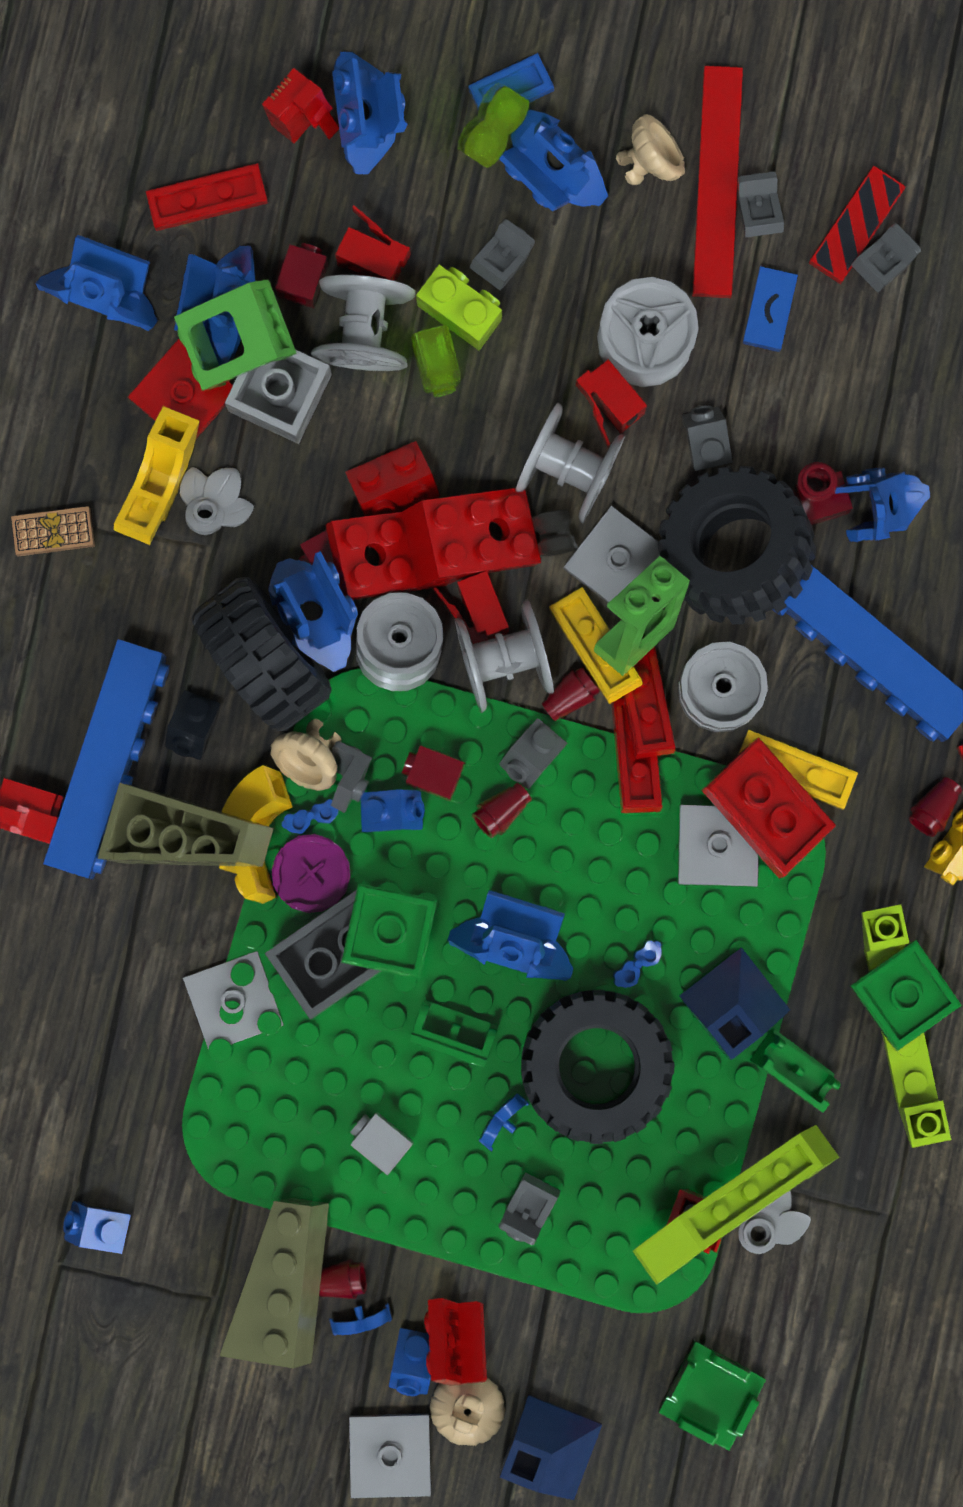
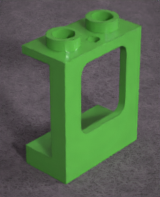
(257, 322)
(642, 616)

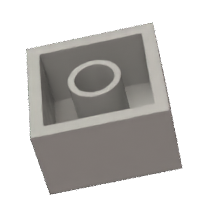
(281, 394)

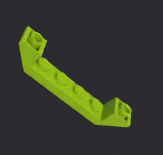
(910, 1066)
(735, 1203)

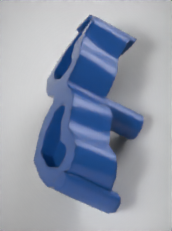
(301, 820)
(645, 956)
(500, 1119)
(361, 1324)

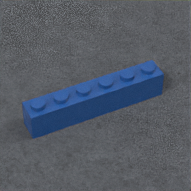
(877, 656)
(106, 757)

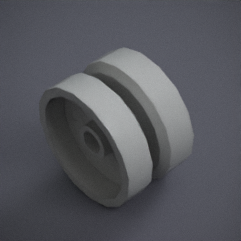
(401, 619)
(732, 665)

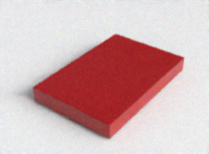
(768, 808)

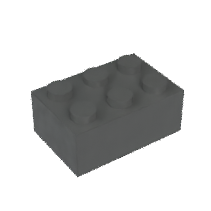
(313, 957)

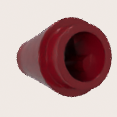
(823, 475)
(571, 694)
(935, 808)
(501, 810)
(343, 1280)

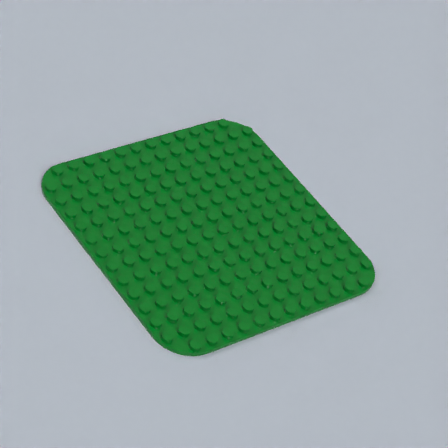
(280, 1106)

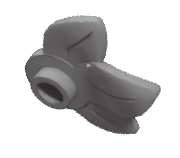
(216, 494)
(779, 1223)

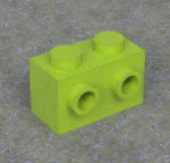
(459, 306)

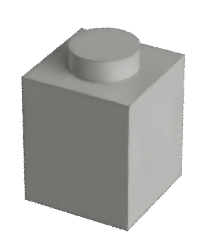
(380, 1142)

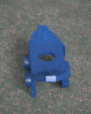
(369, 139)
(552, 188)
(209, 280)
(103, 282)
(907, 496)
(328, 637)
(515, 937)

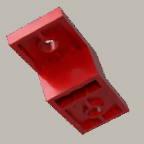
(433, 543)

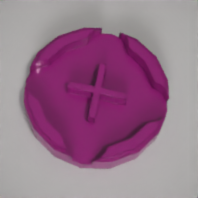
(311, 873)

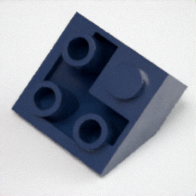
(735, 1004)
(549, 1449)

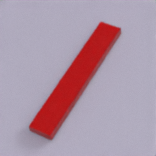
(717, 182)

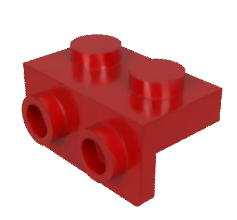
(393, 481)
(456, 1342)

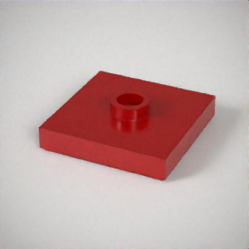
(175, 387)

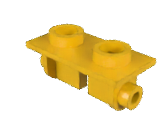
(947, 854)

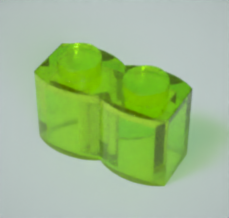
(498, 116)
(436, 360)

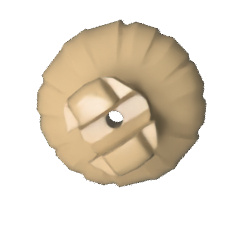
(652, 152)
(306, 757)
(468, 1429)

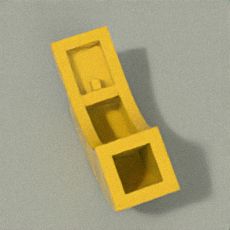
(159, 476)
(260, 800)

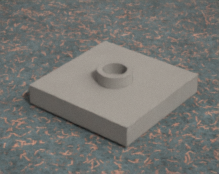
(612, 555)
(713, 850)
(214, 987)
(390, 1455)

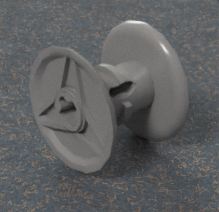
(648, 306)
(359, 344)
(569, 462)
(505, 655)

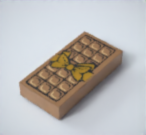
(53, 531)

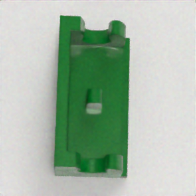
(453, 1033)
(795, 1069)

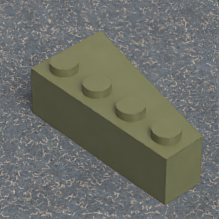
(171, 831)
(282, 1288)

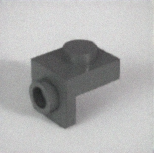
(759, 204)
(503, 254)
(886, 257)
(707, 437)
(532, 753)
(353, 767)
(528, 1209)

